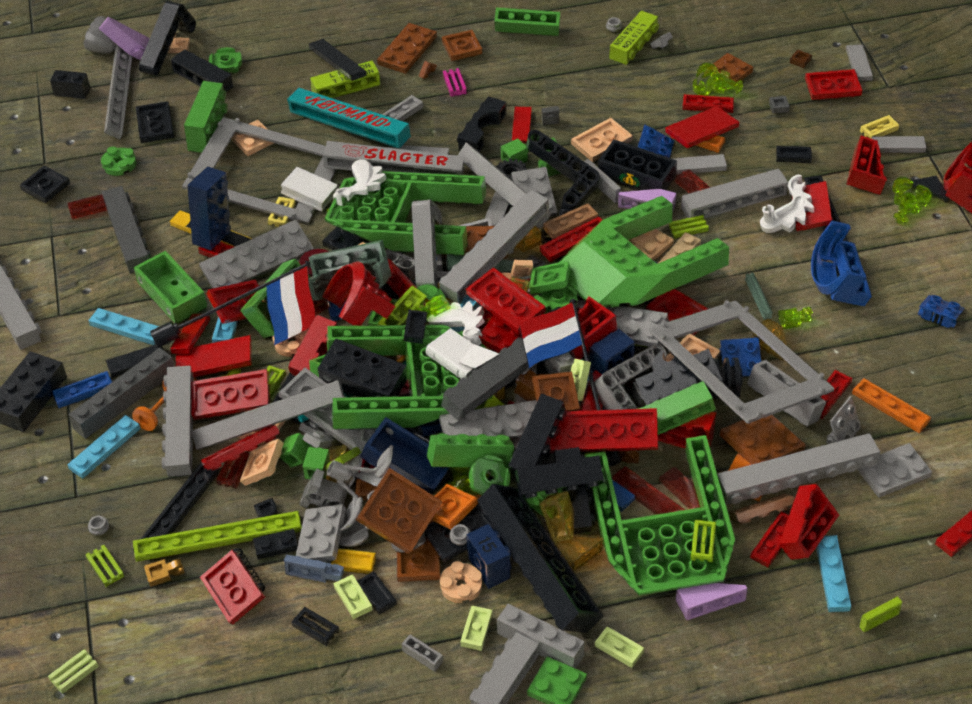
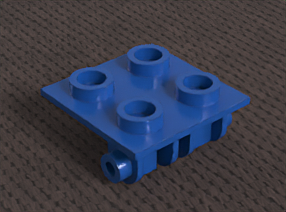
(655, 142)
(934, 303)
(745, 349)

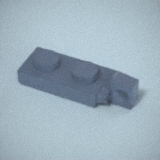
(312, 569)

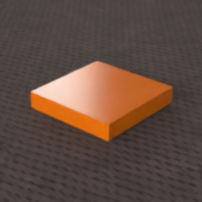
(454, 506)

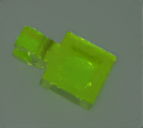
(435, 306)
(792, 318)

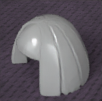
(96, 40)

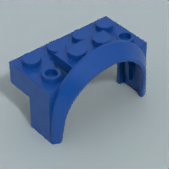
(851, 283)

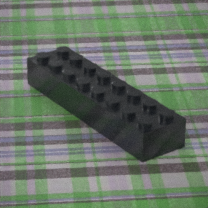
(540, 559)

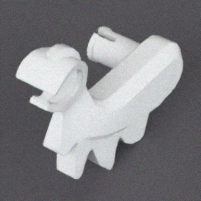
(367, 179)
(787, 215)
(462, 317)

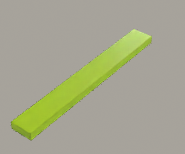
(214, 536)

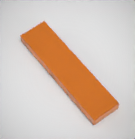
(891, 405)

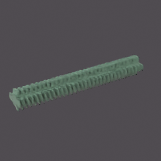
(758, 296)

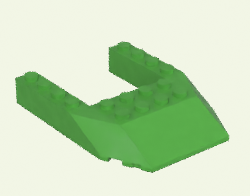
(384, 211)
(618, 272)
(425, 379)
(657, 549)

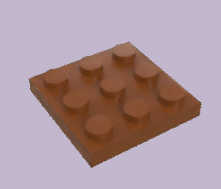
(762, 439)
(399, 511)

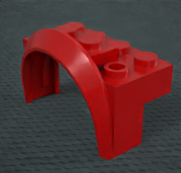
(959, 179)
(360, 291)

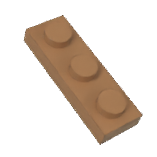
(569, 221)
(762, 508)

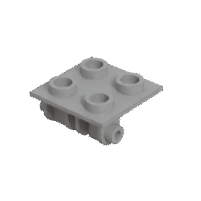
(844, 423)

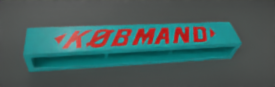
(349, 117)

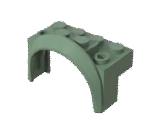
(324, 264)

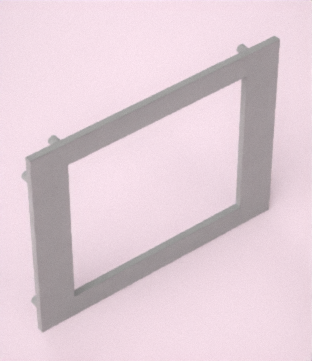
(218, 144)
(761, 407)

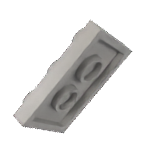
(537, 181)
(896, 470)
(321, 533)

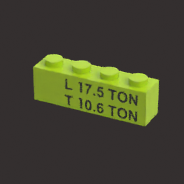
(633, 37)
(336, 84)

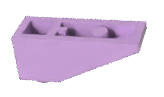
(125, 37)
(634, 198)
(709, 598)

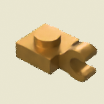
(160, 571)

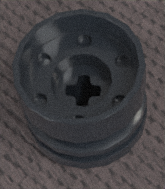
(731, 375)

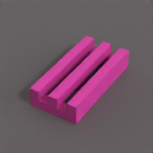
(452, 74)

